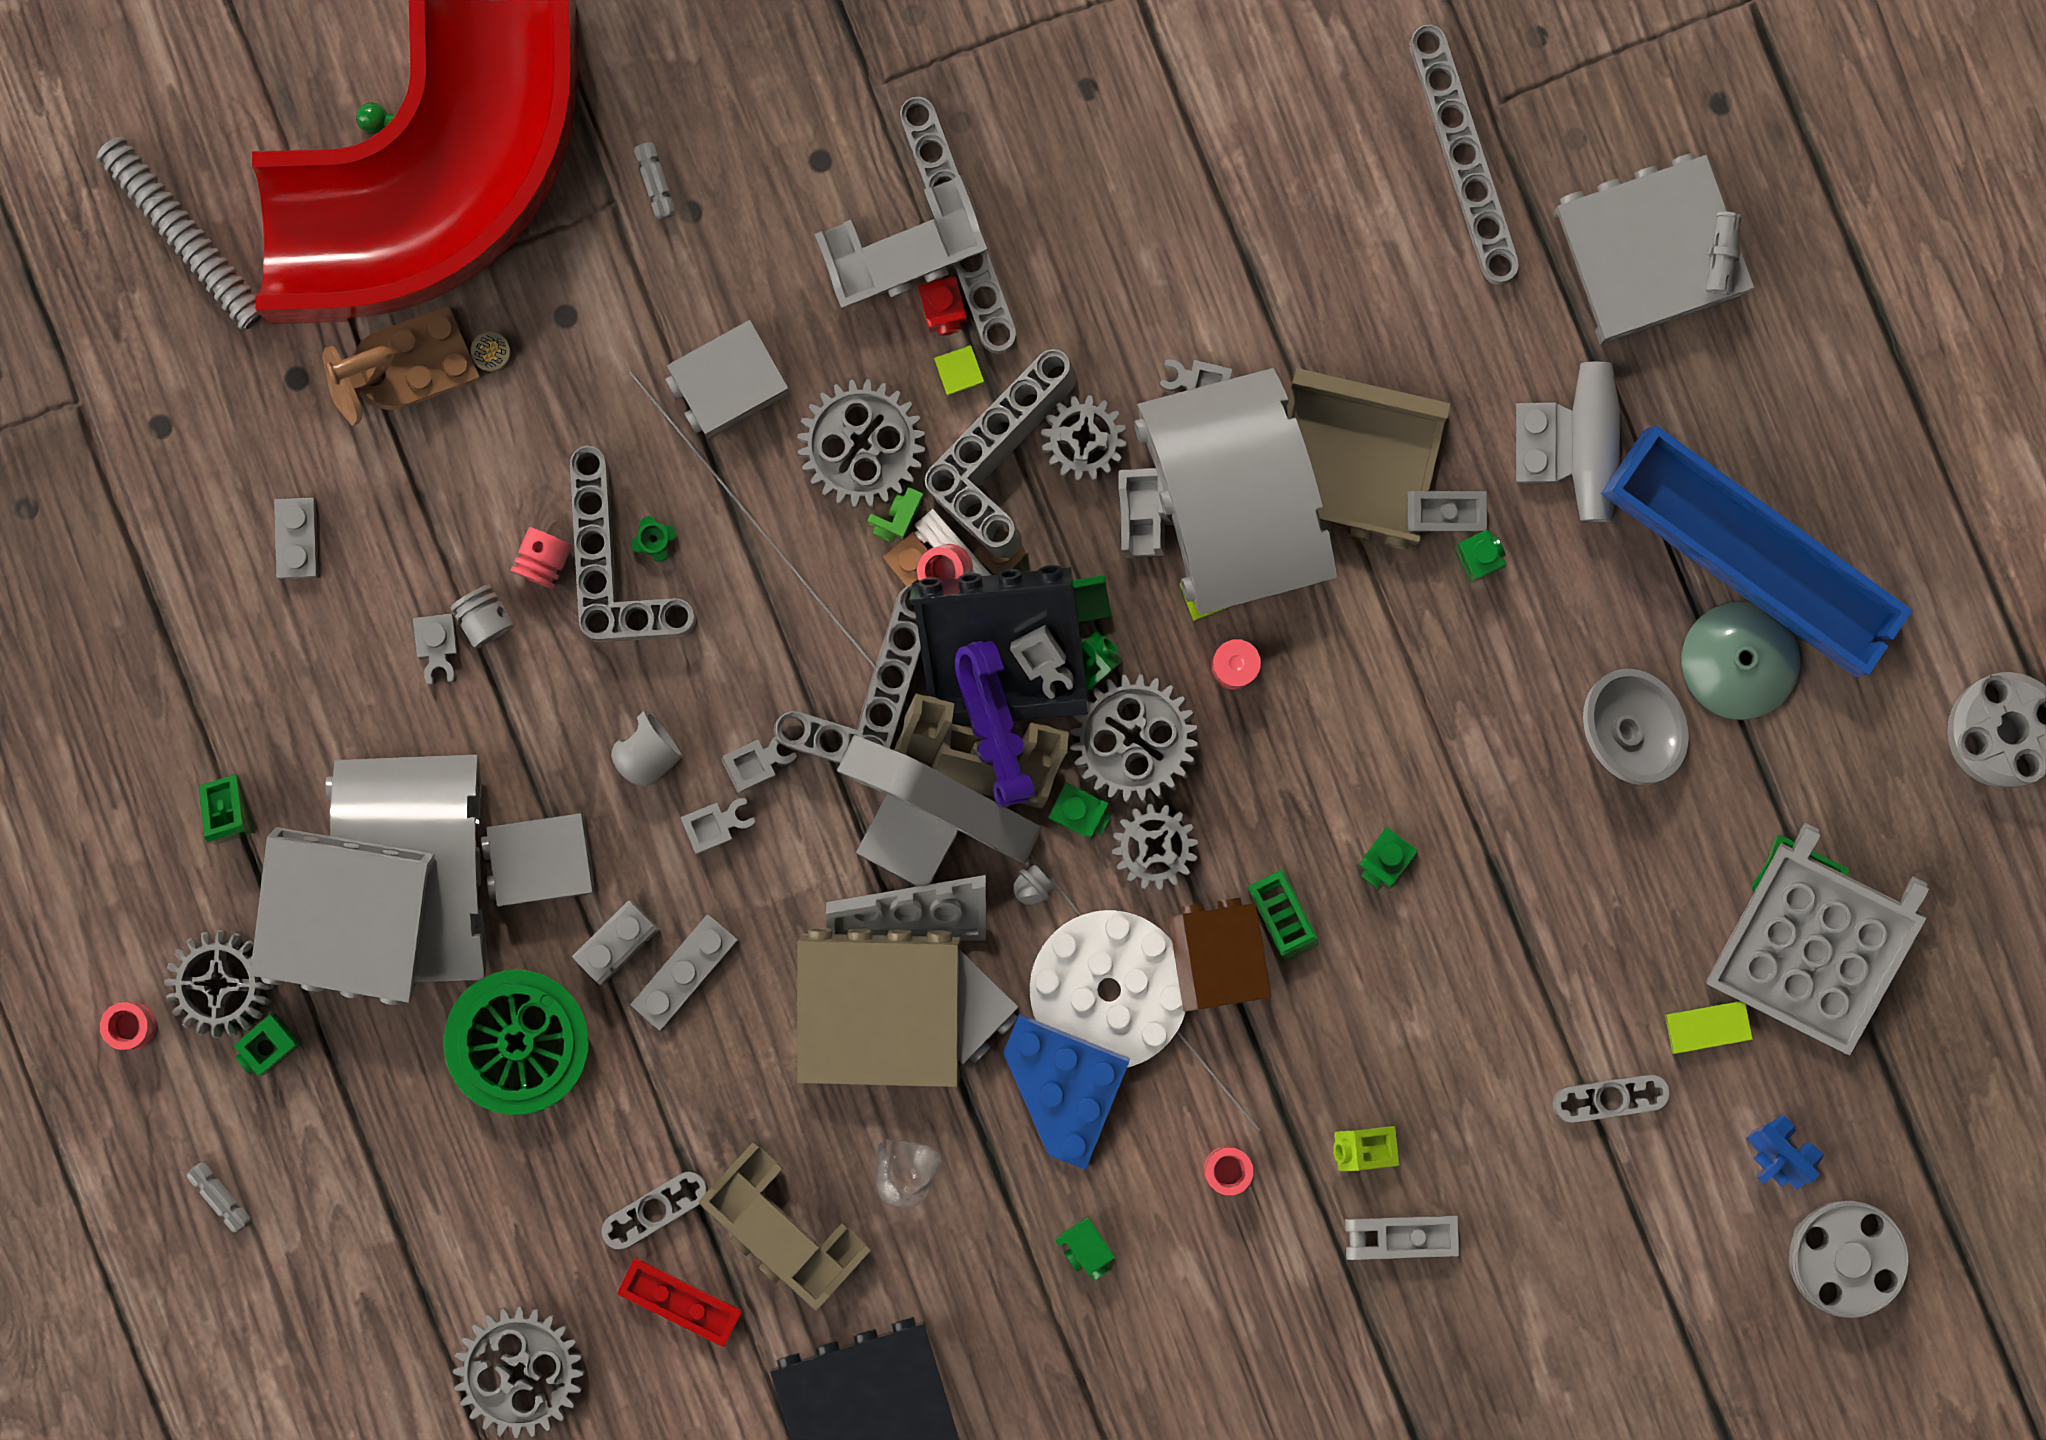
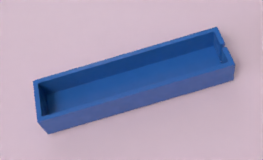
(1756, 551)

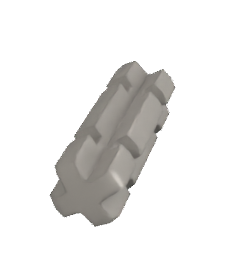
(654, 180)
(218, 1197)

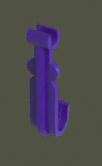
(992, 720)

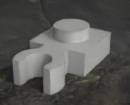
(1200, 375)
(435, 640)
(1041, 655)
(753, 764)
(711, 827)

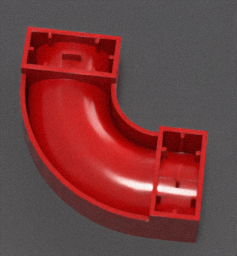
(437, 185)

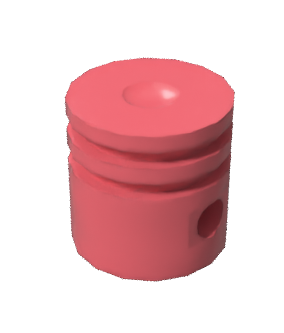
(541, 557)
(944, 562)
(1235, 664)
(128, 1026)
(1228, 1170)

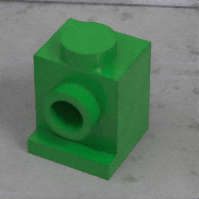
(1481, 555)
(270, 1029)
(1086, 1249)

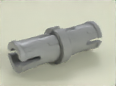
(1723, 253)

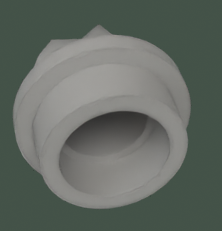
(1032, 886)

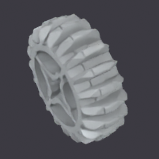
(217, 1002)

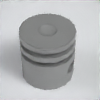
(482, 616)

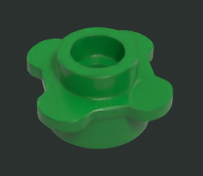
(650, 527)

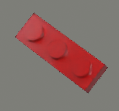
(679, 1302)

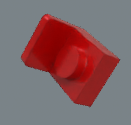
(943, 306)

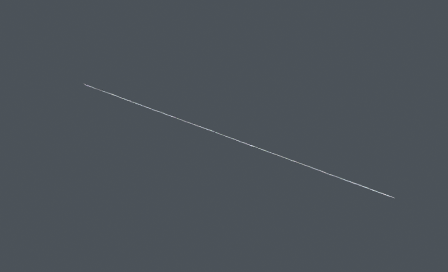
(891, 686)

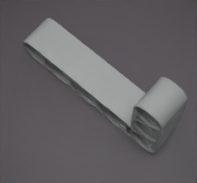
(996, 448)
(604, 563)
(877, 694)
(939, 797)

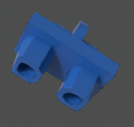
(1780, 1158)

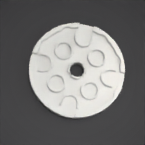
(1116, 948)

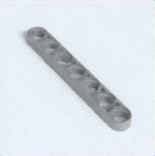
(1463, 174)
(969, 281)

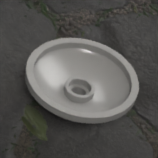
(1647, 717)

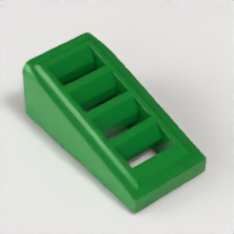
(1299, 945)

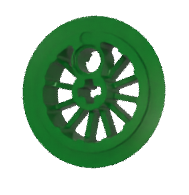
(554, 1002)

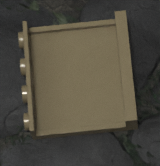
(1366, 452)
(878, 1008)

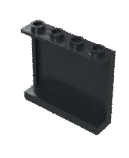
(1000, 611)
(866, 1389)

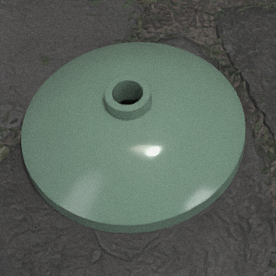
(1713, 665)

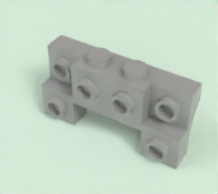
(906, 256)
(1142, 513)

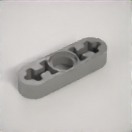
(1638, 1084)
(623, 1215)

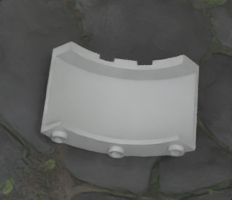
(1237, 490)
(427, 808)

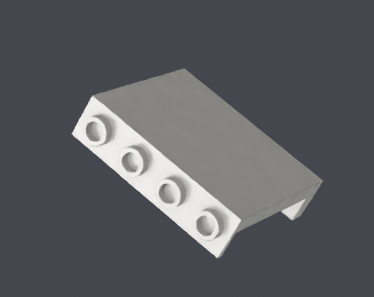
(1647, 246)
(340, 915)

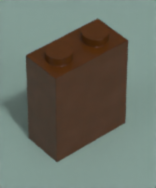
(1219, 955)

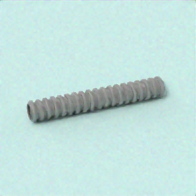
(180, 231)

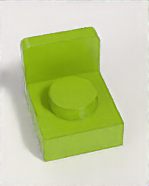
(1366, 1149)

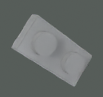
(1447, 511)
(296, 538)

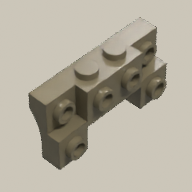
(953, 749)
(774, 1237)

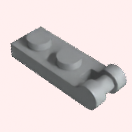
(1403, 1237)

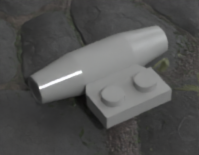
(1576, 442)

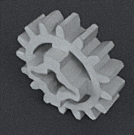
(1065, 434)
(1139, 835)

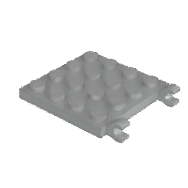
(1817, 945)

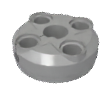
(2001, 729)
(1848, 1258)

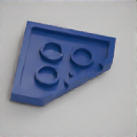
(1064, 1085)

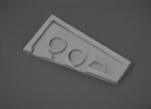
(944, 906)

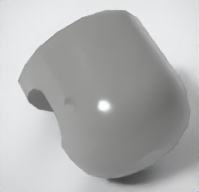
(646, 753)

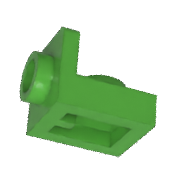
(904, 512)

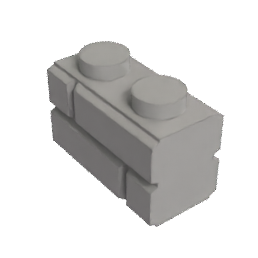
(615, 942)

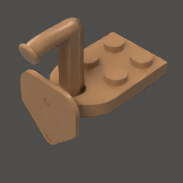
(412, 357)

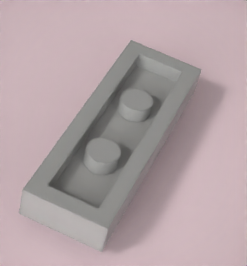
(684, 972)

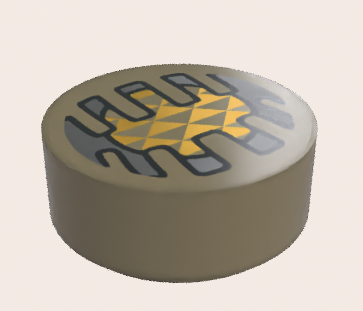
(490, 352)

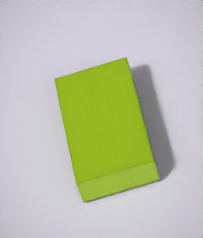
(1708, 1027)

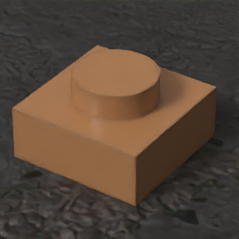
(904, 559)
(995, 564)

